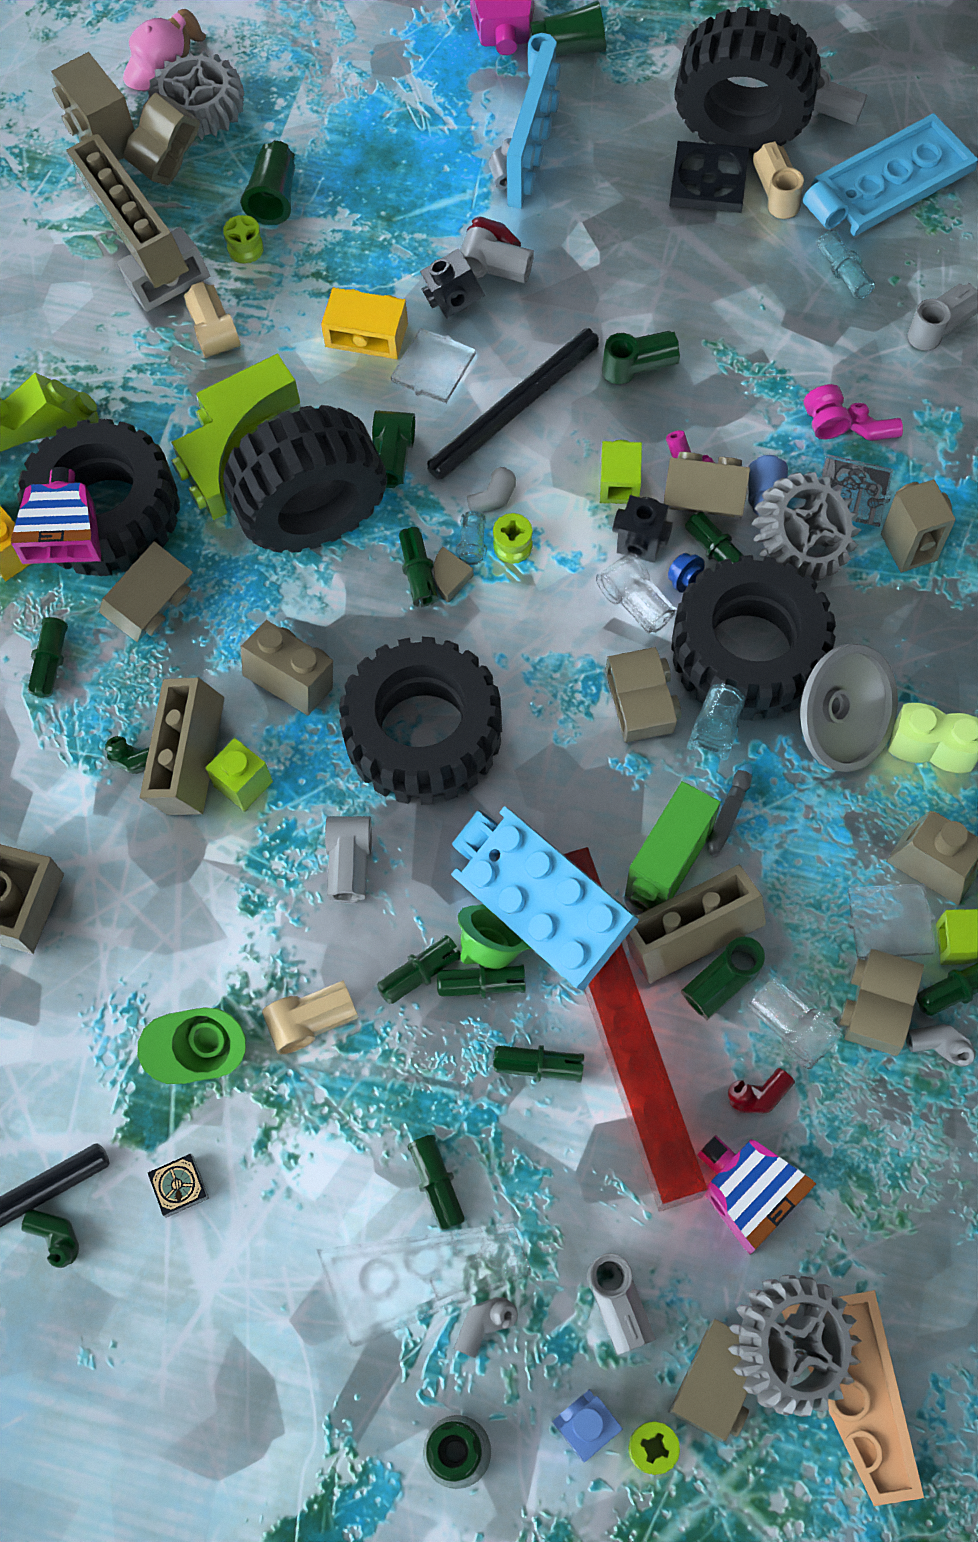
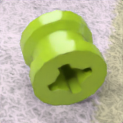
(243, 239)
(515, 548)
(646, 1446)

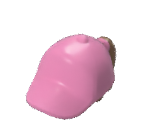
(158, 42)

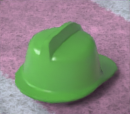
(487, 938)
(191, 1046)

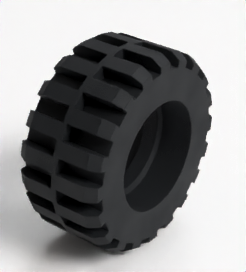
(756, 48)
(113, 453)
(304, 479)
(759, 591)
(412, 672)

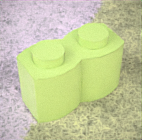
(931, 735)

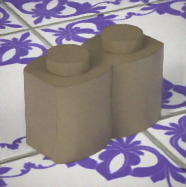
(161, 139)
(641, 694)
(882, 1001)

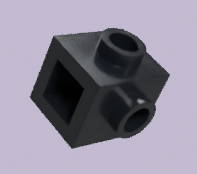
(451, 284)
(642, 527)

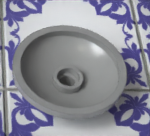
(849, 707)

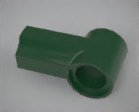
(630, 355)
(392, 437)
(723, 980)

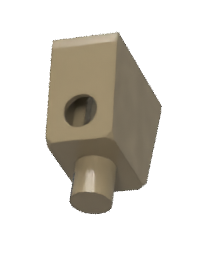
(938, 855)

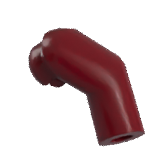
(499, 230)
(757, 1097)

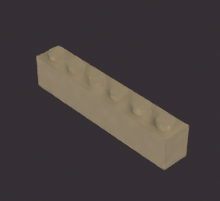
(128, 211)

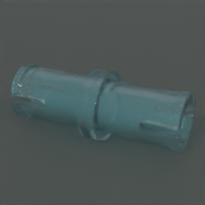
(845, 264)

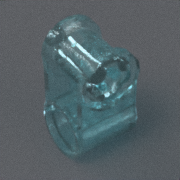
(718, 721)

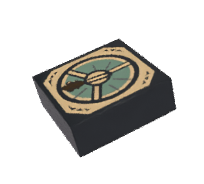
(178, 1185)

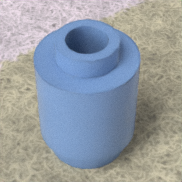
(762, 475)

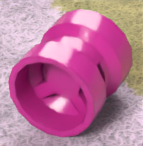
(828, 413)

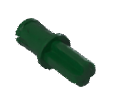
(717, 545)
(417, 567)
(47, 657)
(418, 970)
(481, 981)
(956, 988)
(538, 1063)
(436, 1182)

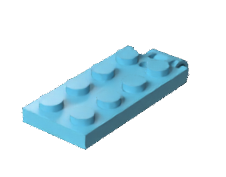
(534, 118)
(889, 176)
(542, 895)

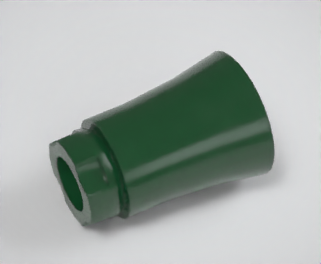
(575, 30)
(270, 185)
(476, 1457)

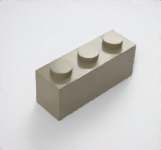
(182, 746)
(696, 923)

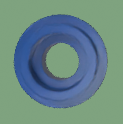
(685, 570)

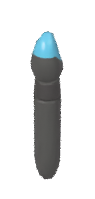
(730, 809)

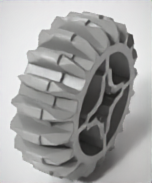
(204, 88)
(821, 521)
(819, 1333)

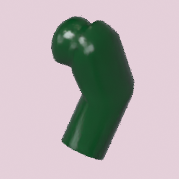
(126, 756)
(58, 1235)

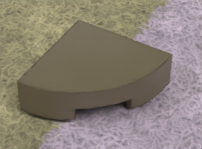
(450, 574)

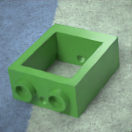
(671, 847)

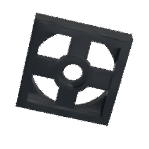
(711, 154)

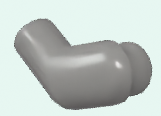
(498, 165)
(497, 493)
(943, 1040)
(484, 1319)

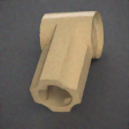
(779, 180)
(212, 325)
(297, 1020)

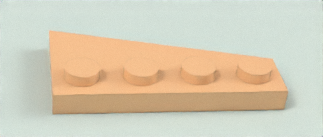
(872, 1410)

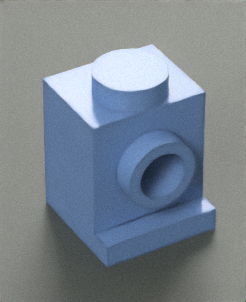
(587, 1425)

